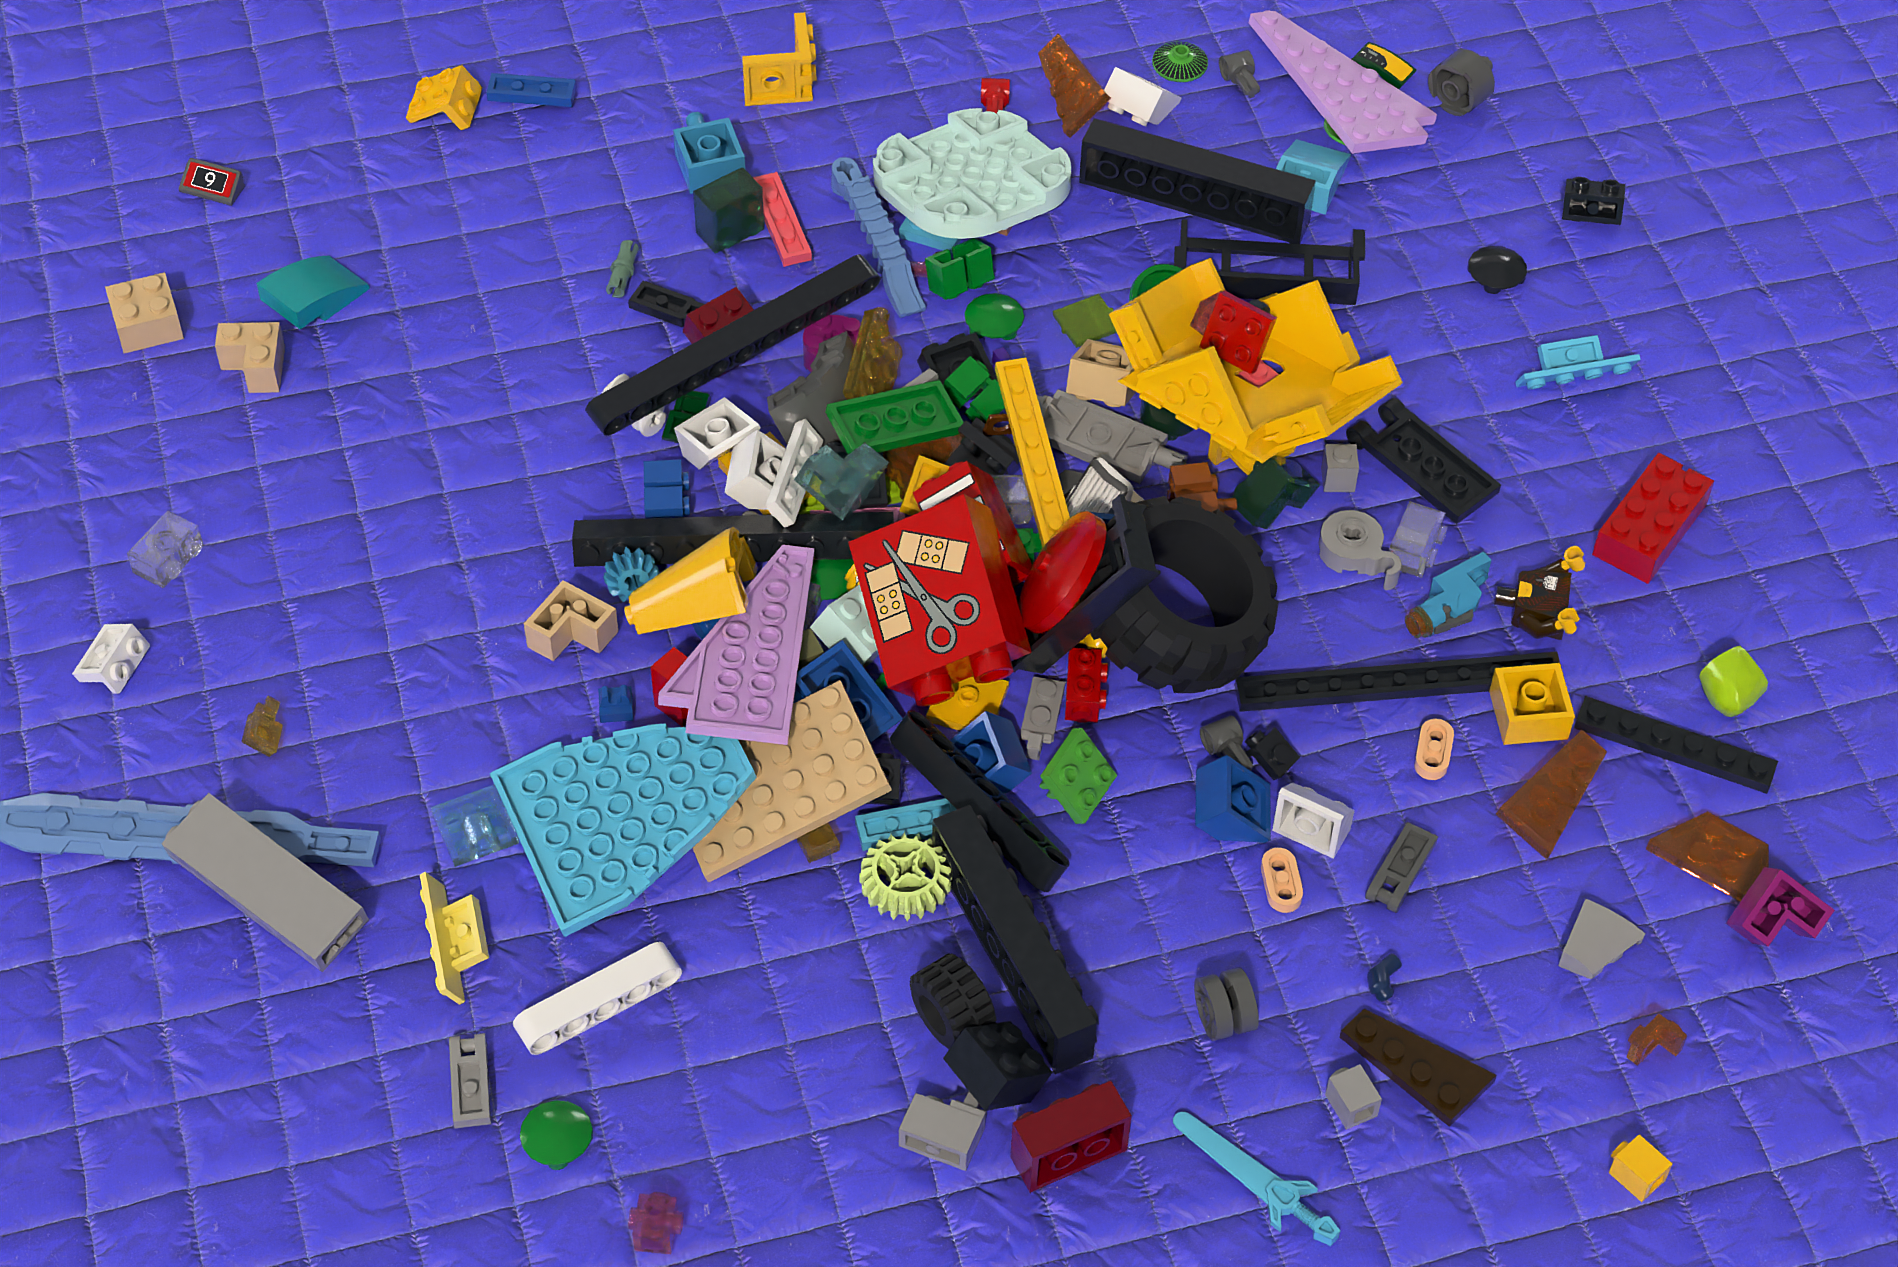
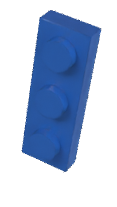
(531, 90)

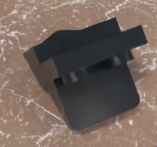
(988, 452)

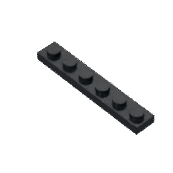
(1676, 744)

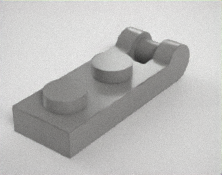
(469, 1081)

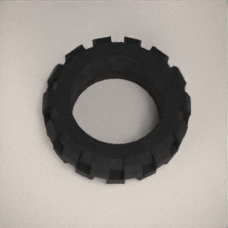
(1227, 574)

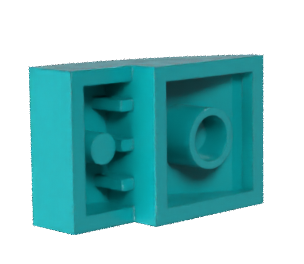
(310, 289)

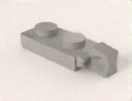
(1041, 714)

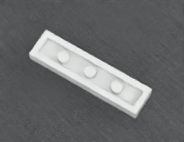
(787, 494)

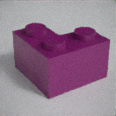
(1778, 901)

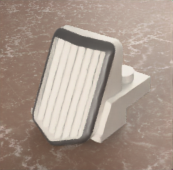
(1098, 488)

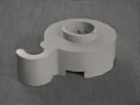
(1353, 543)

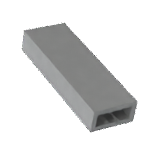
(265, 881)

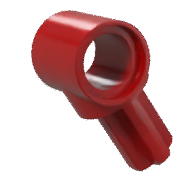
(995, 93)

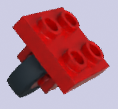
(1239, 331)

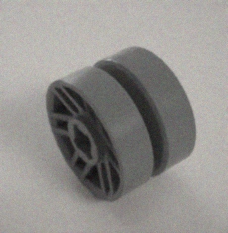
(1226, 1004)

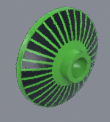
(1180, 61)

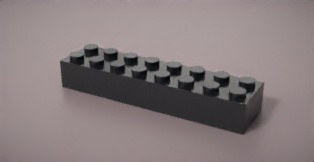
(1196, 181)
(1016, 941)

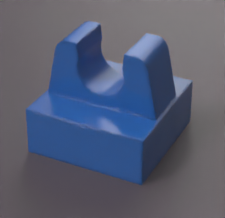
(615, 704)

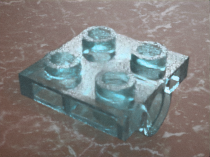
(474, 825)

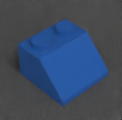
(995, 750)
(1232, 802)

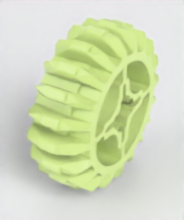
(902, 865)

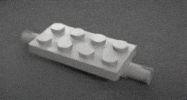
(1095, 432)

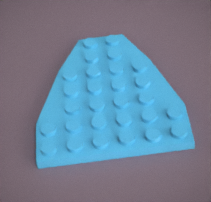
(617, 812)

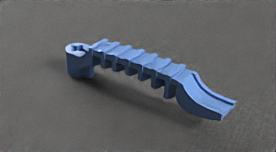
(892, 262)

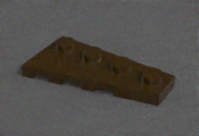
(1421, 1068)

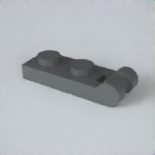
(1402, 866)

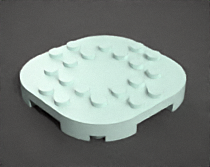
(972, 175)

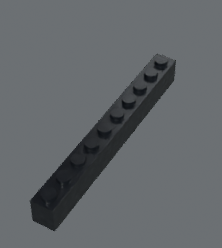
(675, 538)

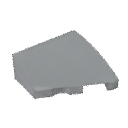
(1597, 940)

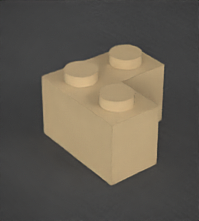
(254, 349)
(570, 616)

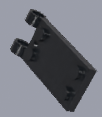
(1425, 461)

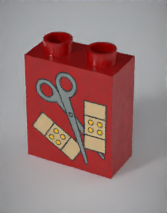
(940, 600)

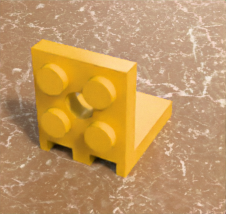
(792, 69)

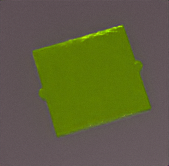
(1085, 320)

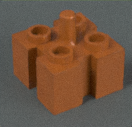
(1197, 483)

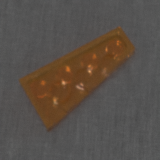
(1549, 798)

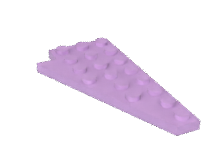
(1353, 99)
(748, 664)

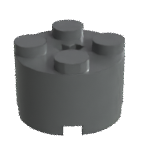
(1462, 81)

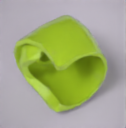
(1733, 682)

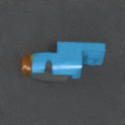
(1451, 598)

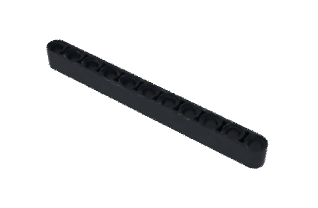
(732, 345)

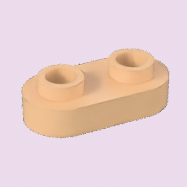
(1433, 751)
(1283, 882)

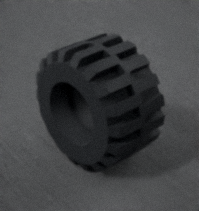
(950, 998)

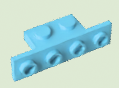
(1572, 359)

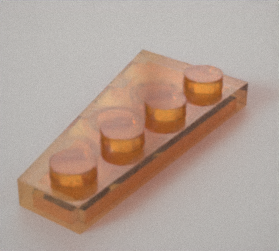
(1072, 85)

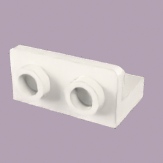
(112, 656)

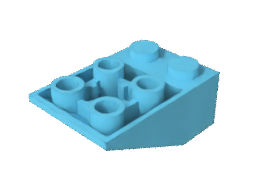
(1319, 164)

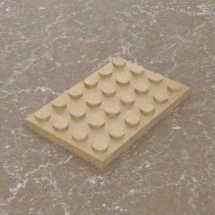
(797, 785)

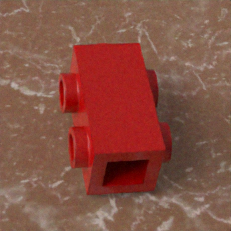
(1083, 685)

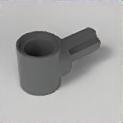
(1240, 69)
(1225, 738)

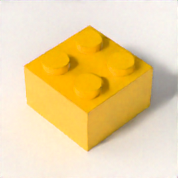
(1531, 703)

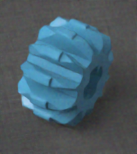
(629, 572)

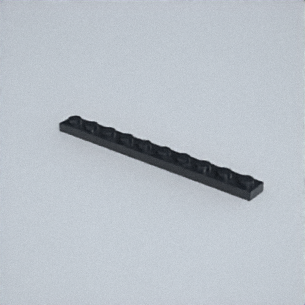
(1377, 682)

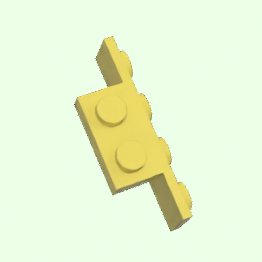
(455, 936)

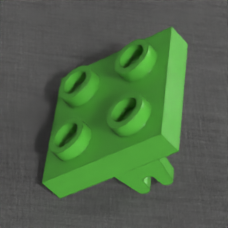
(1078, 776)

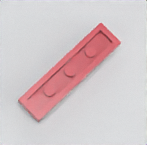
(782, 221)

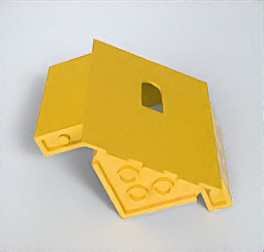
(1304, 403)

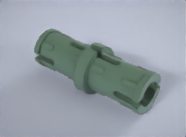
(622, 268)

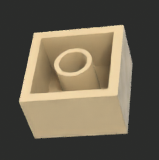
(144, 312)
(1096, 373)

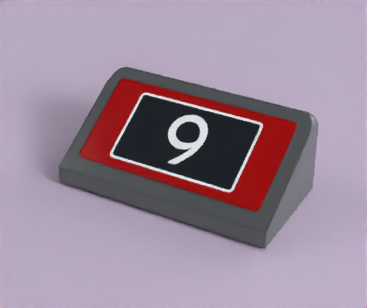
(211, 181)

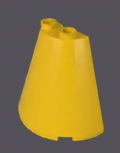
(696, 587)

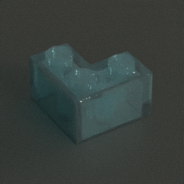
(841, 482)

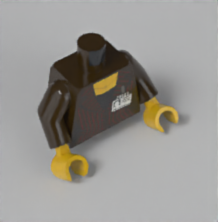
(1543, 598)

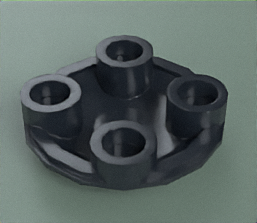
(1497, 268)

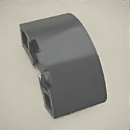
(809, 396)

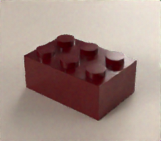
(1070, 1135)

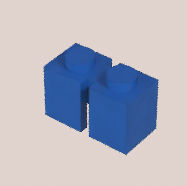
(664, 489)

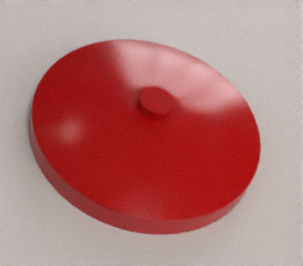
(1062, 571)

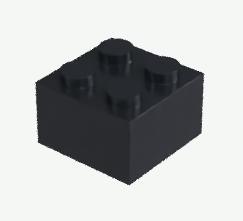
(997, 1065)

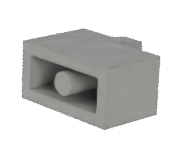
(943, 1130)

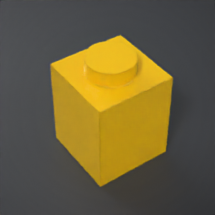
(1639, 1167)

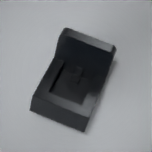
(1271, 752)

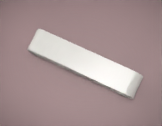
(597, 998)

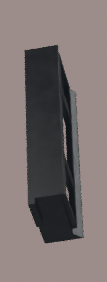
(1261, 285)
(1108, 598)

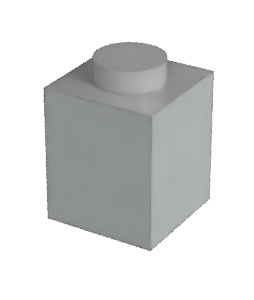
(1340, 467)
(1353, 1096)

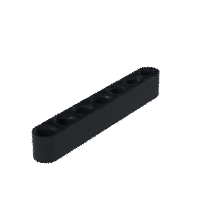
(966, 785)

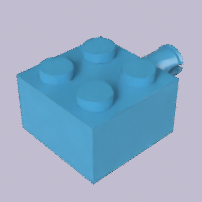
(706, 150)

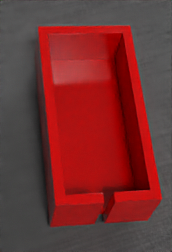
(1652, 518)

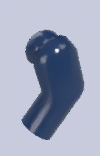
(1380, 977)

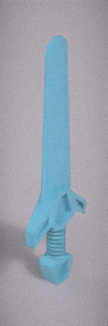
(1279, 1195)

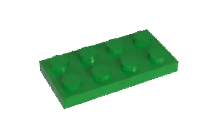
(895, 417)

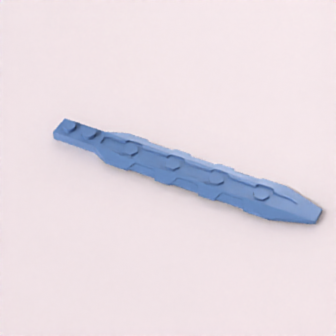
(137, 829)

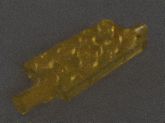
(874, 357)

